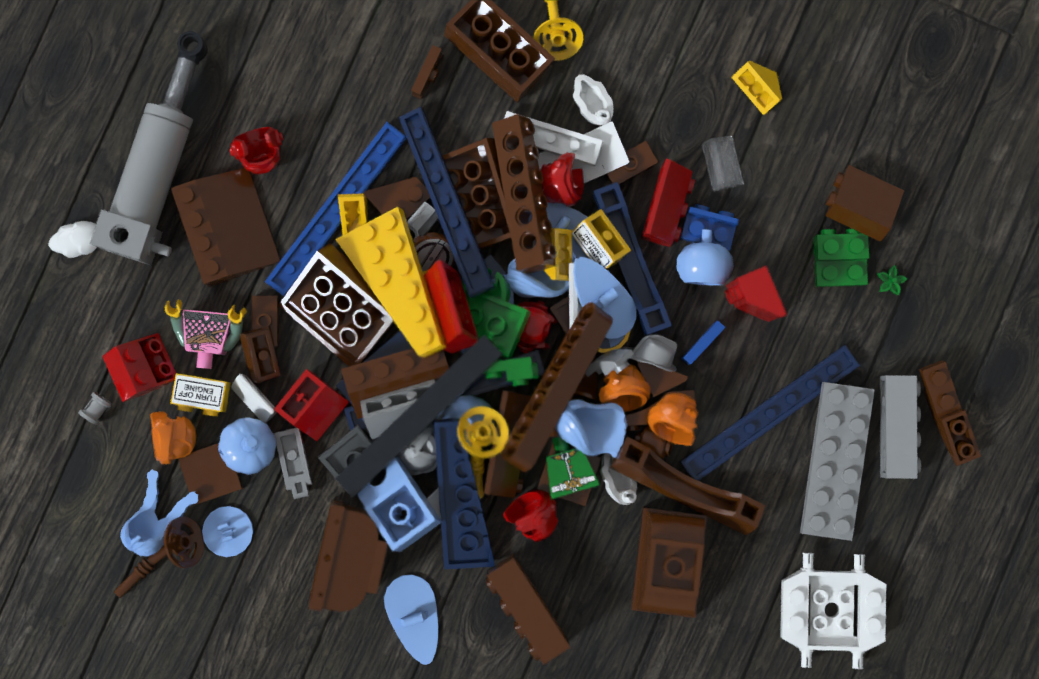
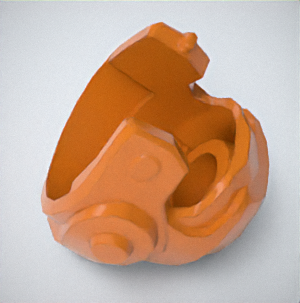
(625, 388)
(674, 418)
(172, 437)

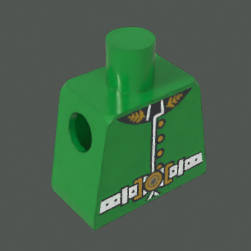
(568, 470)

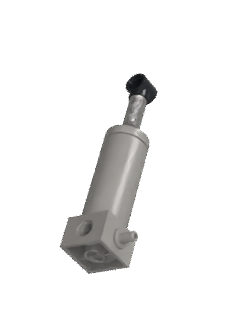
(151, 168)

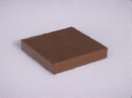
(208, 474)

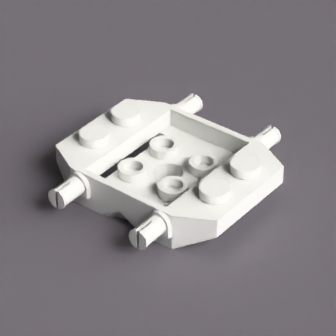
(837, 630)

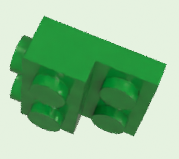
(840, 258)
(517, 371)

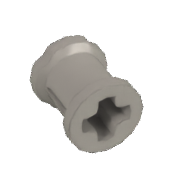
(95, 408)

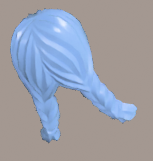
(144, 531)

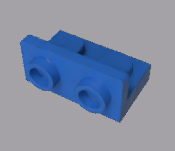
(721, 224)

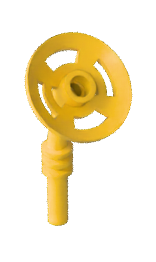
(557, 34)
(482, 437)

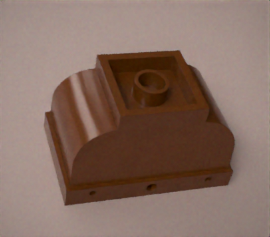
(348, 559)
(669, 562)

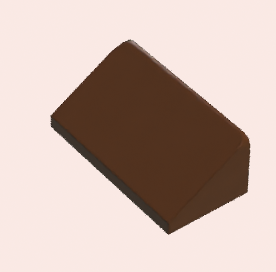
(259, 354)

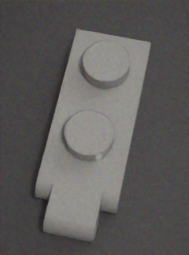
(294, 462)

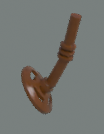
(176, 543)

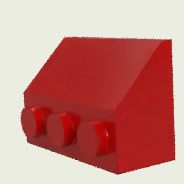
(668, 204)
(756, 295)
(451, 307)

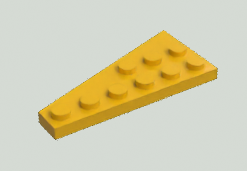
(392, 270)

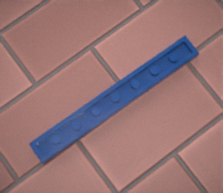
(328, 218)

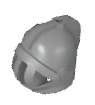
(421, 453)

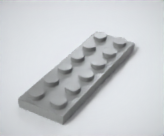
(837, 461)

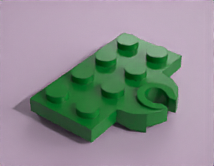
(497, 317)

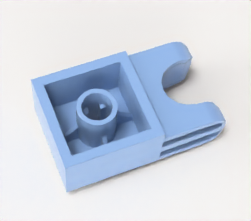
(391, 497)

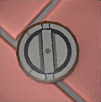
(431, 249)

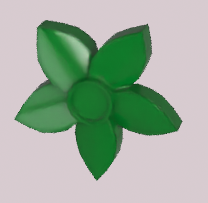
(891, 281)

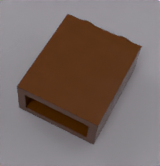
(864, 202)

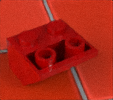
(139, 367)
(311, 405)

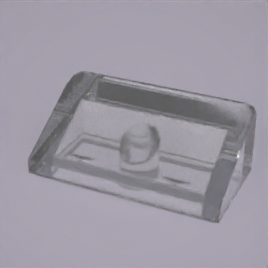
(722, 163)

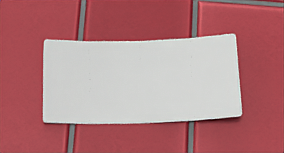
(611, 154)

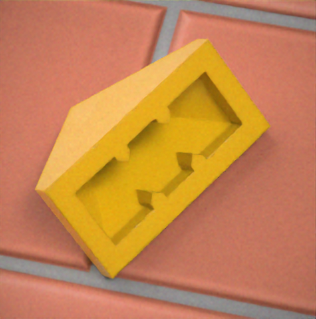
(759, 85)
(352, 211)
(563, 244)

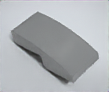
(610, 361)

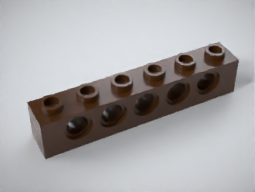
(519, 208)

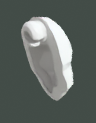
(593, 100)
(73, 239)
(618, 486)

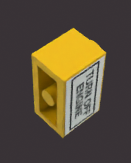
(600, 240)
(200, 393)

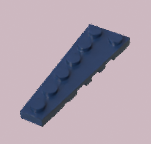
(462, 518)

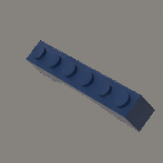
(633, 267)

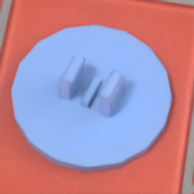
(227, 531)

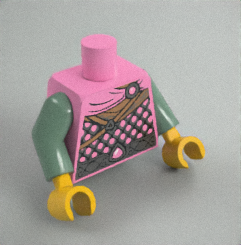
(206, 331)

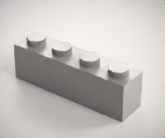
(899, 427)

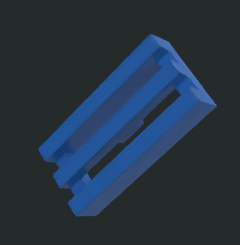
(702, 343)

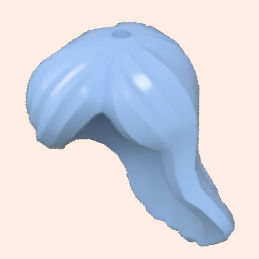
(535, 284)
(593, 427)

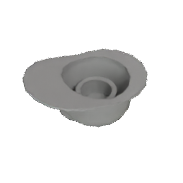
(656, 351)

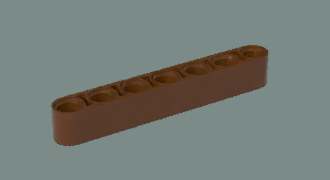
(557, 387)

